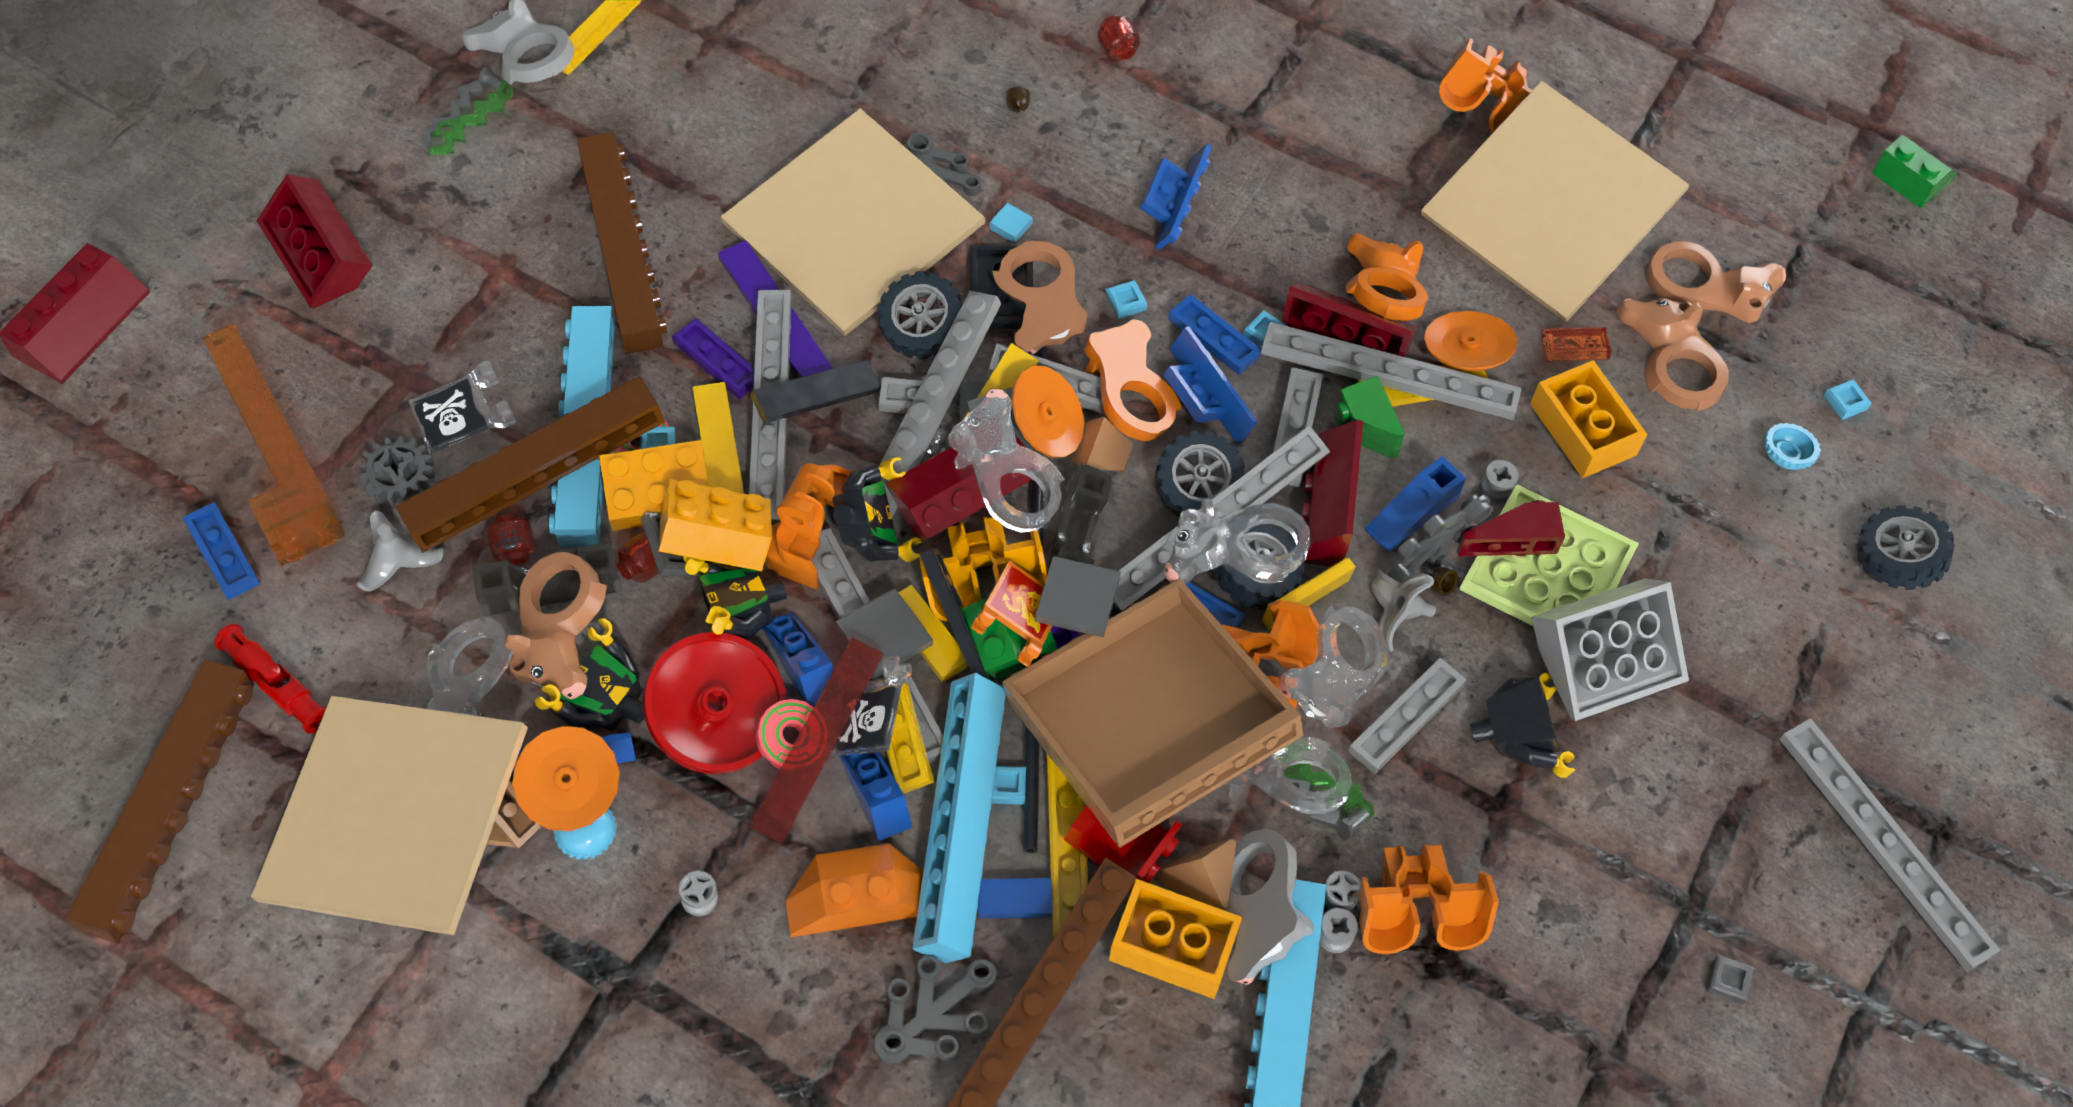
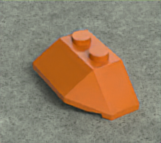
(854, 890)

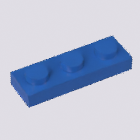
(1215, 334)
(221, 551)

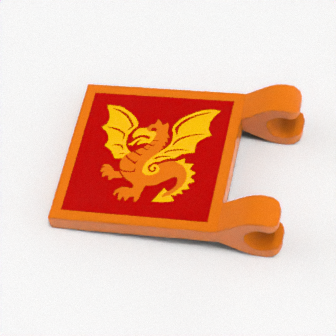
(1015, 604)

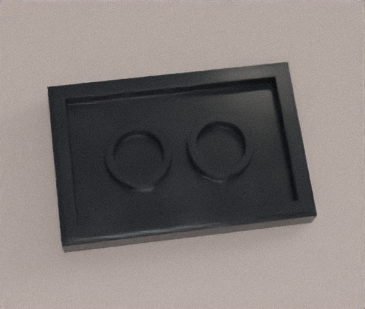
(982, 263)

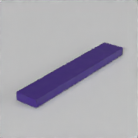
(752, 276)

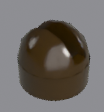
(1017, 99)
(1444, 580)

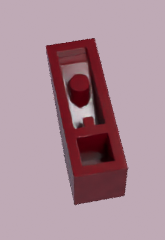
(1525, 530)

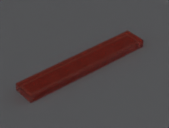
(816, 741)

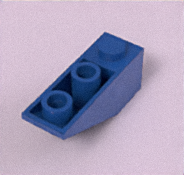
(1418, 502)
(800, 656)
(877, 793)

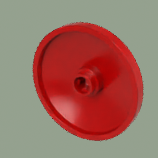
(708, 701)

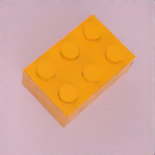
(1588, 419)
(639, 479)
(715, 525)
(1175, 938)

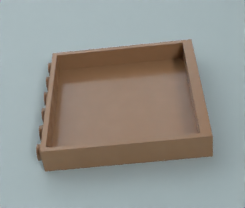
(1152, 711)

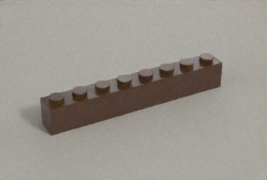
(620, 244)
(530, 464)
(160, 802)
(1045, 988)

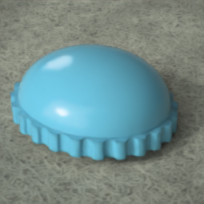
(1791, 446)
(588, 840)

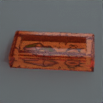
(1576, 344)

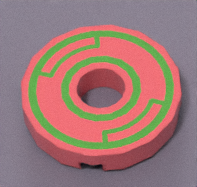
(771, 725)

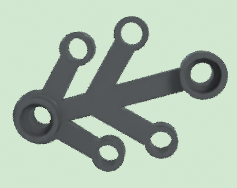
(924, 149)
(1441, 534)
(931, 1014)

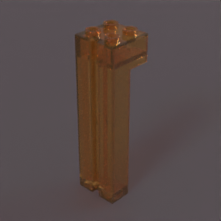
(297, 512)

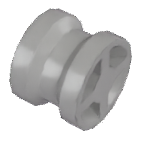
(1502, 487)
(696, 884)
(1346, 886)
(1333, 938)

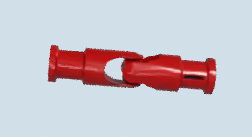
(258, 665)

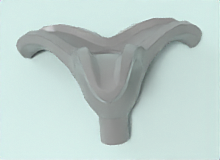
(392, 552)
(1401, 601)

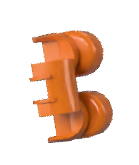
(1475, 76)
(802, 517)
(1290, 641)
(1460, 915)

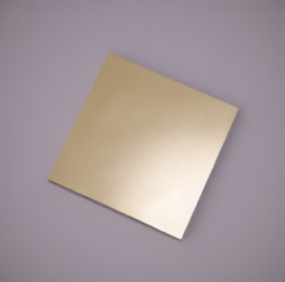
(1554, 200)
(852, 220)
(391, 814)

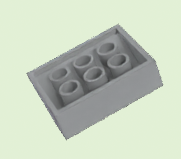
(1612, 647)

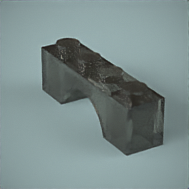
(1081, 507)
(500, 582)

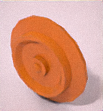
(1470, 340)
(1047, 411)
(566, 778)

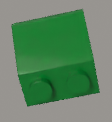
(1912, 171)
(1370, 404)
(1001, 645)

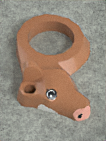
(1738, 291)
(1050, 310)
(1674, 335)
(548, 646)

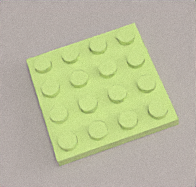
(1527, 585)

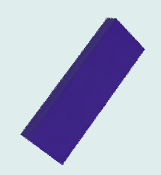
(716, 357)

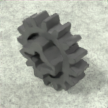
(379, 471)

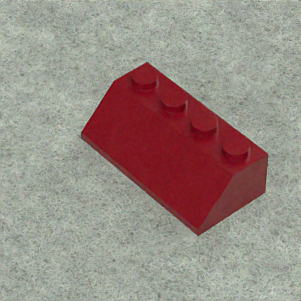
(313, 241)
(73, 313)
(1344, 320)
(942, 495)
(1333, 495)

